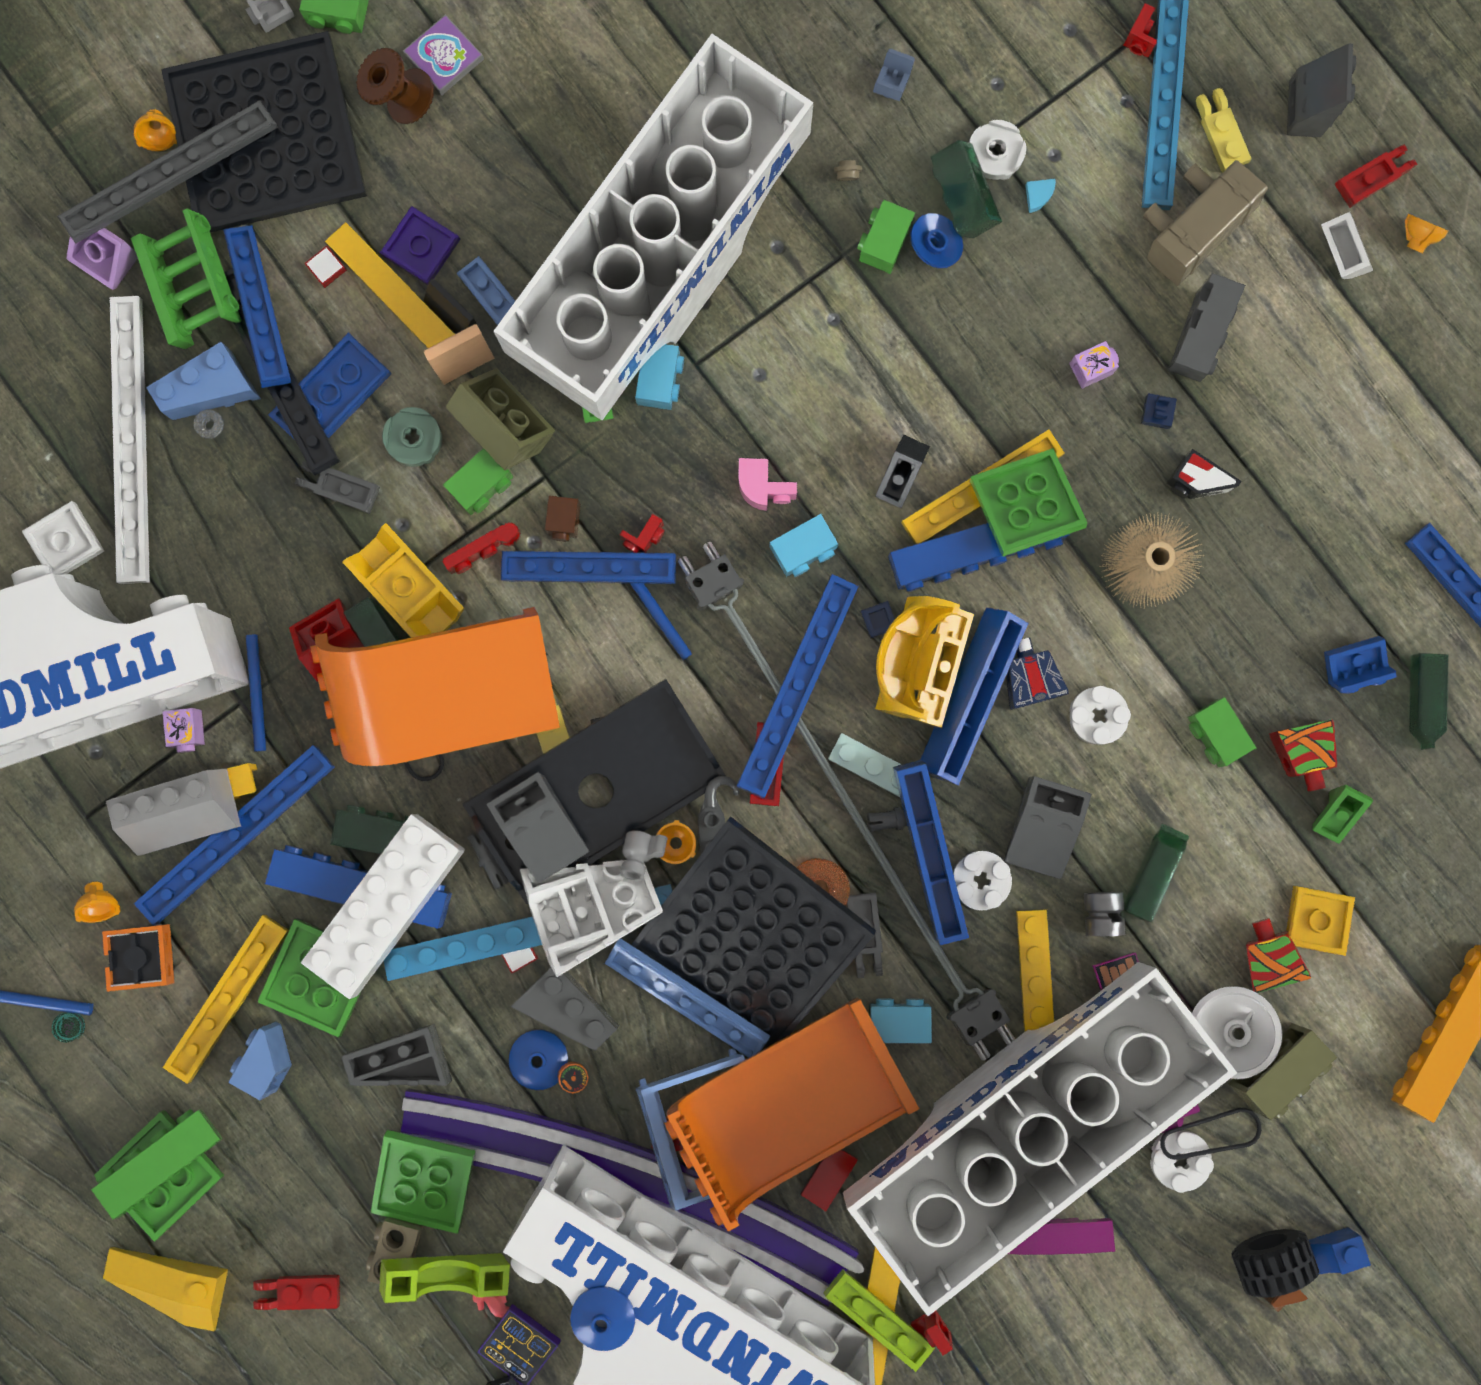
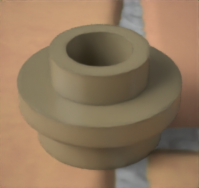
(847, 170)

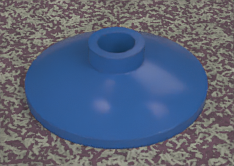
(936, 240)
(541, 1044)
(606, 1305)

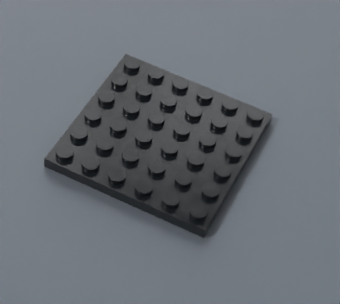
(293, 168)
(754, 933)

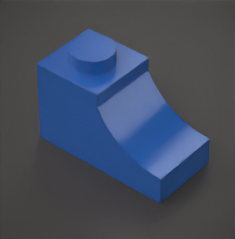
(1339, 1252)

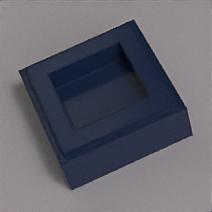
(877, 619)

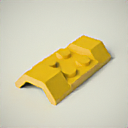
(404, 585)

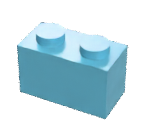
(658, 377)
(803, 546)
(902, 1022)

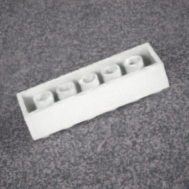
(383, 906)

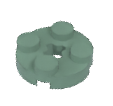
(403, 423)

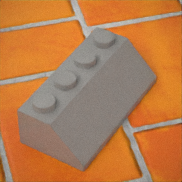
(175, 811)

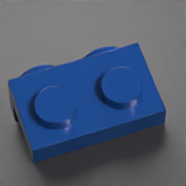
(1358, 665)

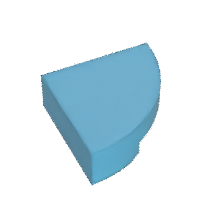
(1039, 193)

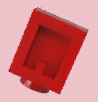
(1138, 38)
(935, 1331)

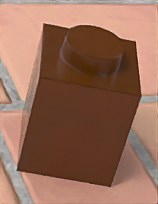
(562, 518)

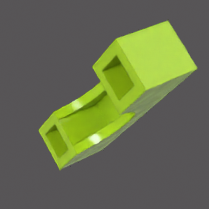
(412, 1277)

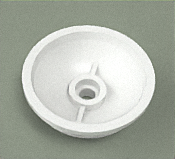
(1242, 1008)

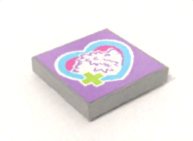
(443, 54)

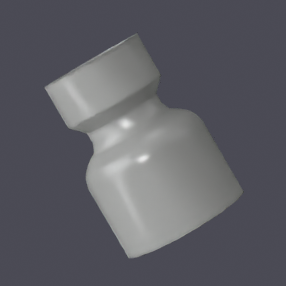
(637, 850)

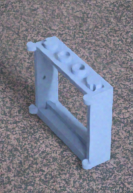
(661, 1139)

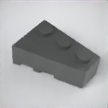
(1206, 327)
(567, 1009)
(400, 1060)

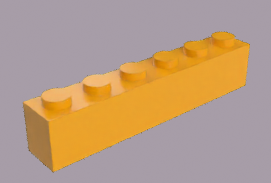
(1444, 1045)

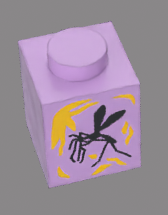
(1094, 364)
(183, 729)

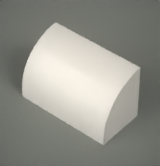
(1347, 246)

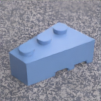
(203, 384)

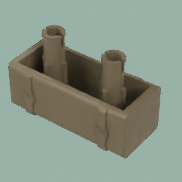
(1205, 222)

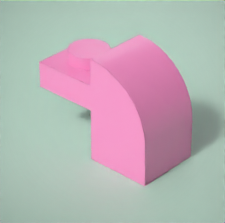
(757, 489)

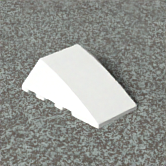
(587, 910)

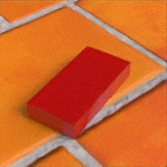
(828, 1178)

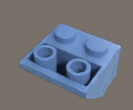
(263, 1063)

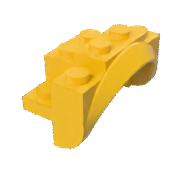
(920, 661)

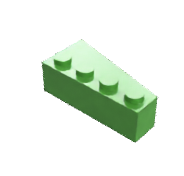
(155, 1164)

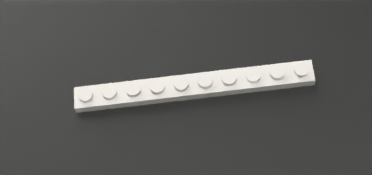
(129, 440)

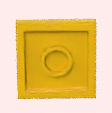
(1320, 920)

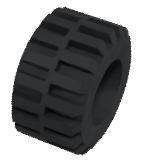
(1275, 1263)

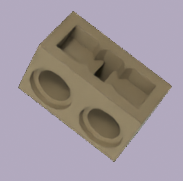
(388, 1248)

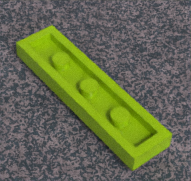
(878, 1320)

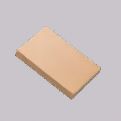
(459, 354)

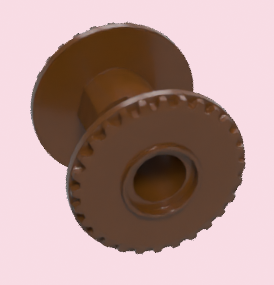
(384, 80)

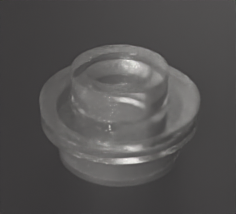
(201, 420)

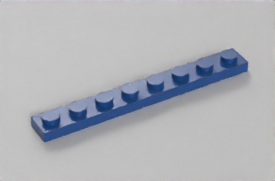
(797, 687)
(223, 846)

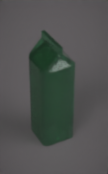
(1428, 697)
(1155, 873)

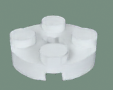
(1011, 144)
(1082, 717)
(996, 871)
(1181, 1178)

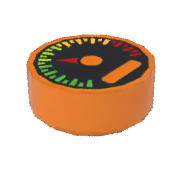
(572, 1077)

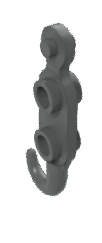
(711, 816)

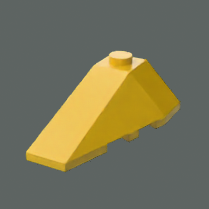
(175, 1287)

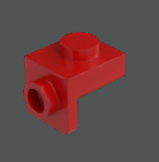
(650, 534)

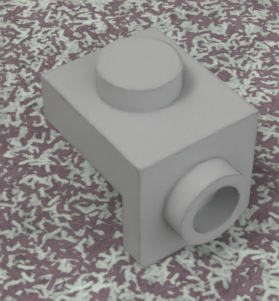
(269, 13)

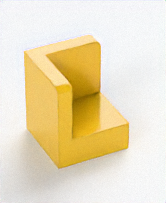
(242, 779)

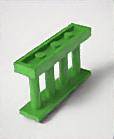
(160, 278)

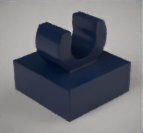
(1158, 411)

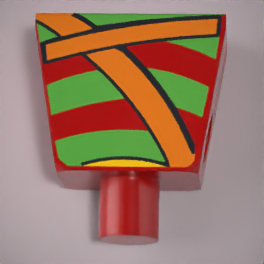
(1307, 751)
(1274, 959)

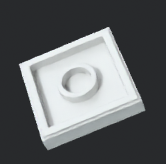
(63, 539)

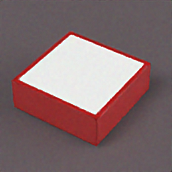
(325, 266)
(519, 959)

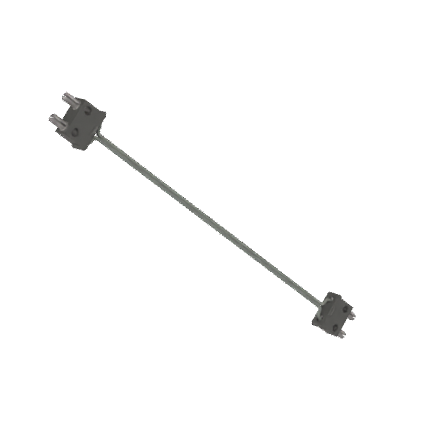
(977, 1010)

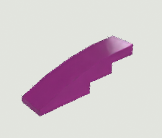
(1069, 1237)

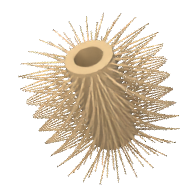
(1154, 558)

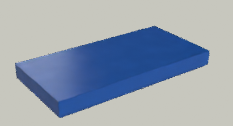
(339, 384)

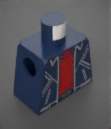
(1033, 677)

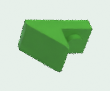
(1341, 813)

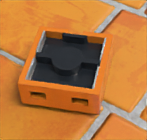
(138, 957)

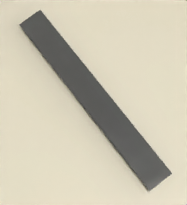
(167, 172)

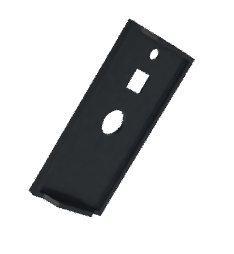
(646, 753)

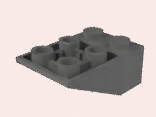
(1320, 92)
(1047, 826)
(538, 827)

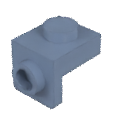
(894, 75)

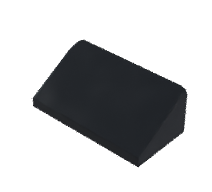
(447, 308)

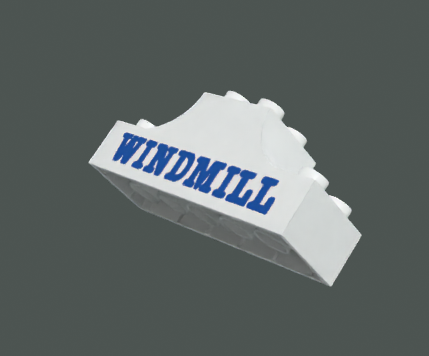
(658, 229)
(84, 673)
(1035, 1133)
(696, 1302)

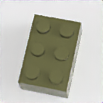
(500, 418)
(1297, 1064)

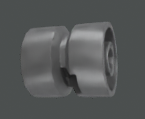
(1104, 914)

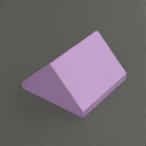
(103, 257)

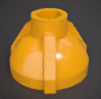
(154, 131)
(1422, 233)
(688, 839)
(96, 904)

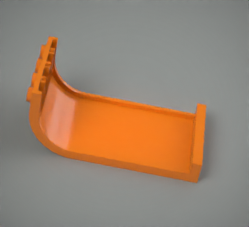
(437, 691)
(788, 1109)

